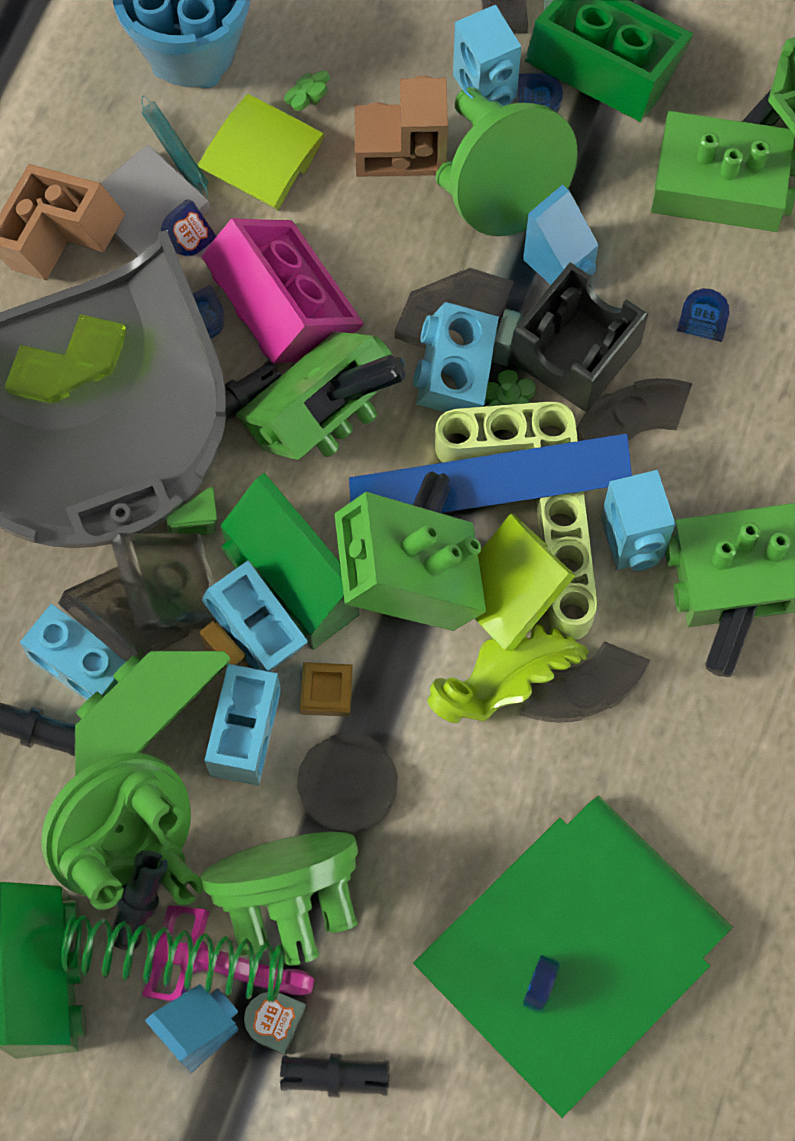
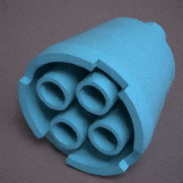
(185, 39)

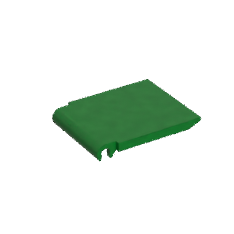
(615, 922)

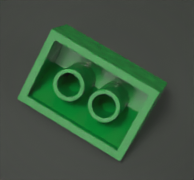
(609, 51)
(289, 560)
(35, 991)

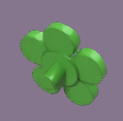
(307, 89)
(509, 390)

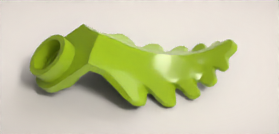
(504, 675)

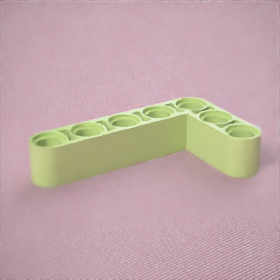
(563, 542)

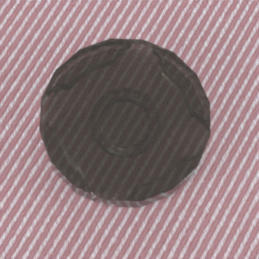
(347, 783)

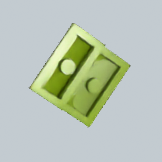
(261, 151)
(518, 582)

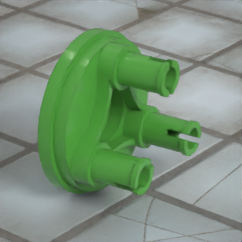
(507, 162)
(112, 815)
(283, 879)

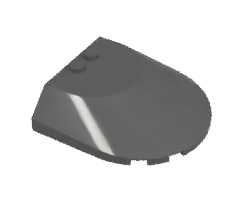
(121, 446)

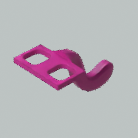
(293, 981)

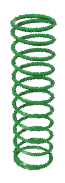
(192, 952)

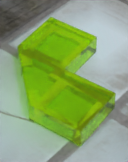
(52, 376)

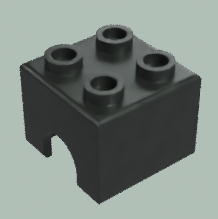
(576, 338)

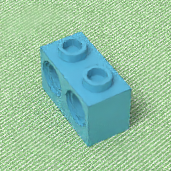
(487, 56)
(465, 363)
(637, 521)
(254, 618)
(71, 653)
(243, 724)

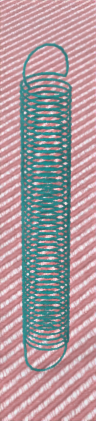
(190, 175)

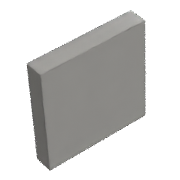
(147, 192)

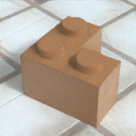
(406, 136)
(48, 213)

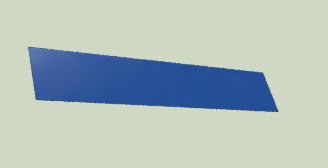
(510, 475)

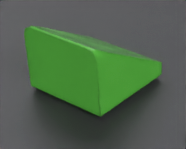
(195, 516)

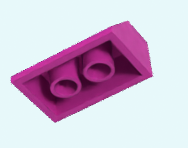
(278, 287)

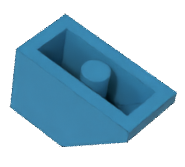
(559, 236)
(195, 1025)

